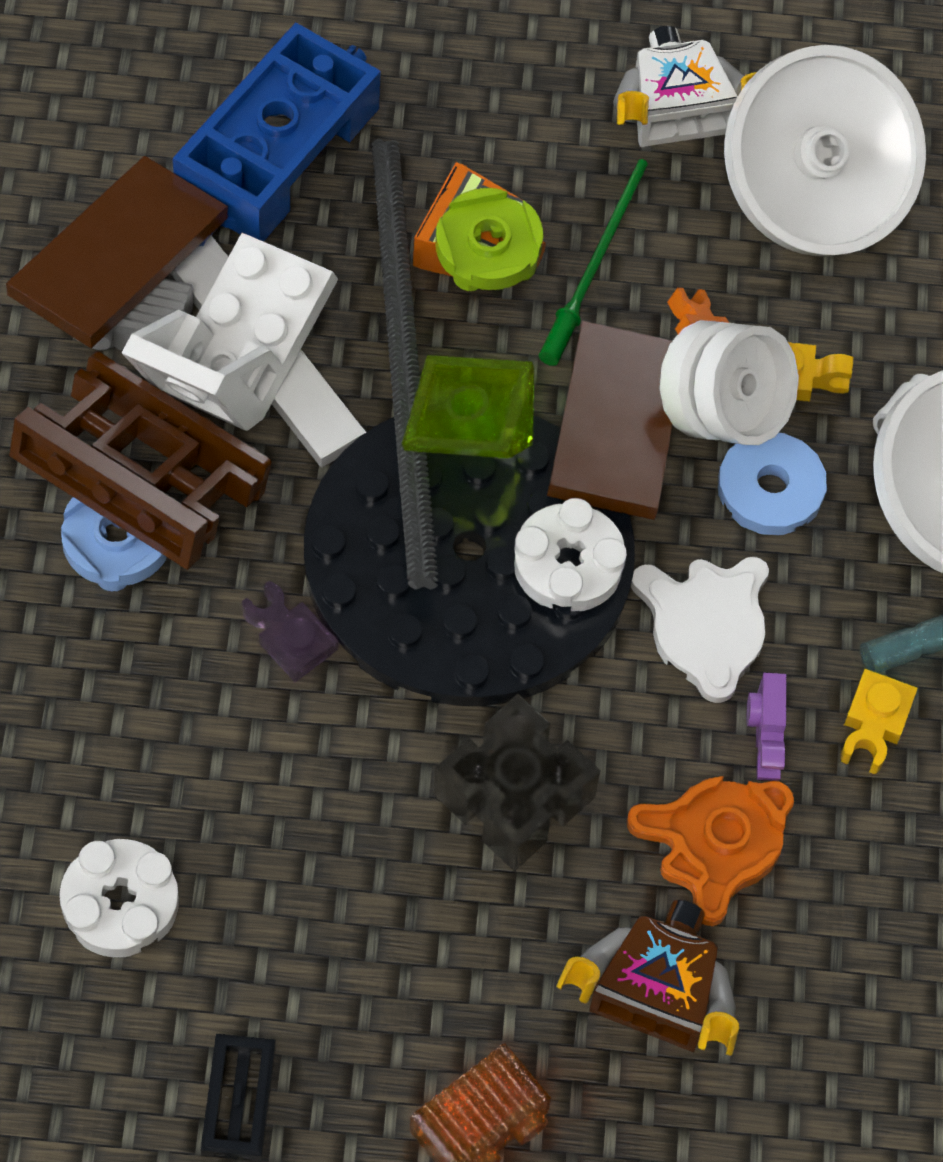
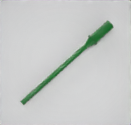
(568, 316)

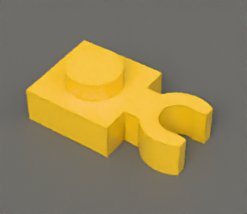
(877, 715)

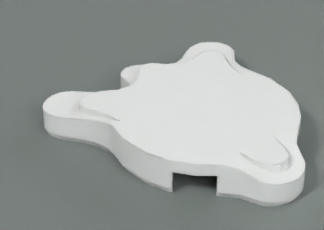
(707, 623)

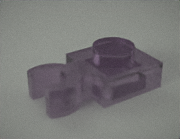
(291, 637)

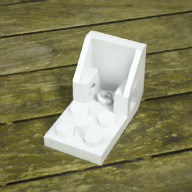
(242, 337)

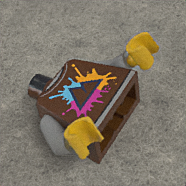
(659, 980)

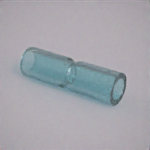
(903, 645)

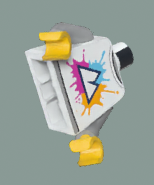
(678, 90)

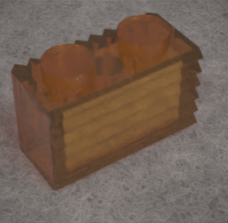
(482, 1111)

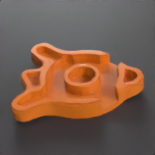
(718, 838)

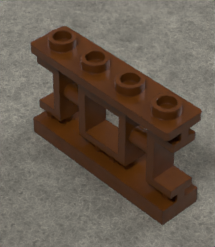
(120, 486)

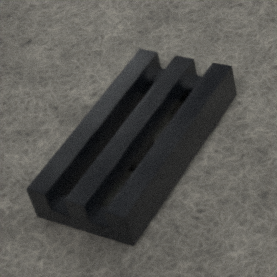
(233, 1147)

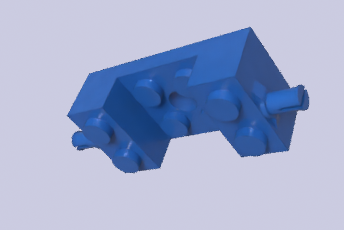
(254, 163)

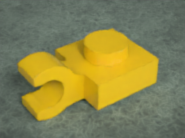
(827, 373)

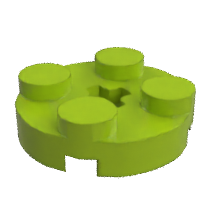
(483, 266)

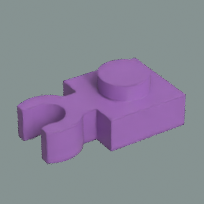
(768, 714)

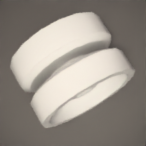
(729, 382)

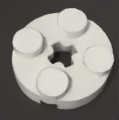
(567, 585)
(138, 923)

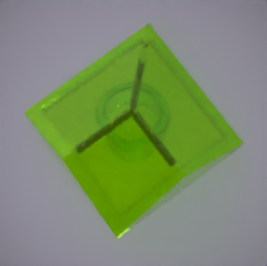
(472, 407)

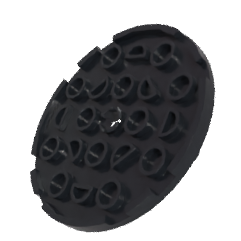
(478, 630)

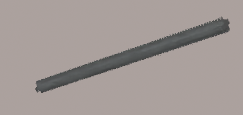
(403, 362)

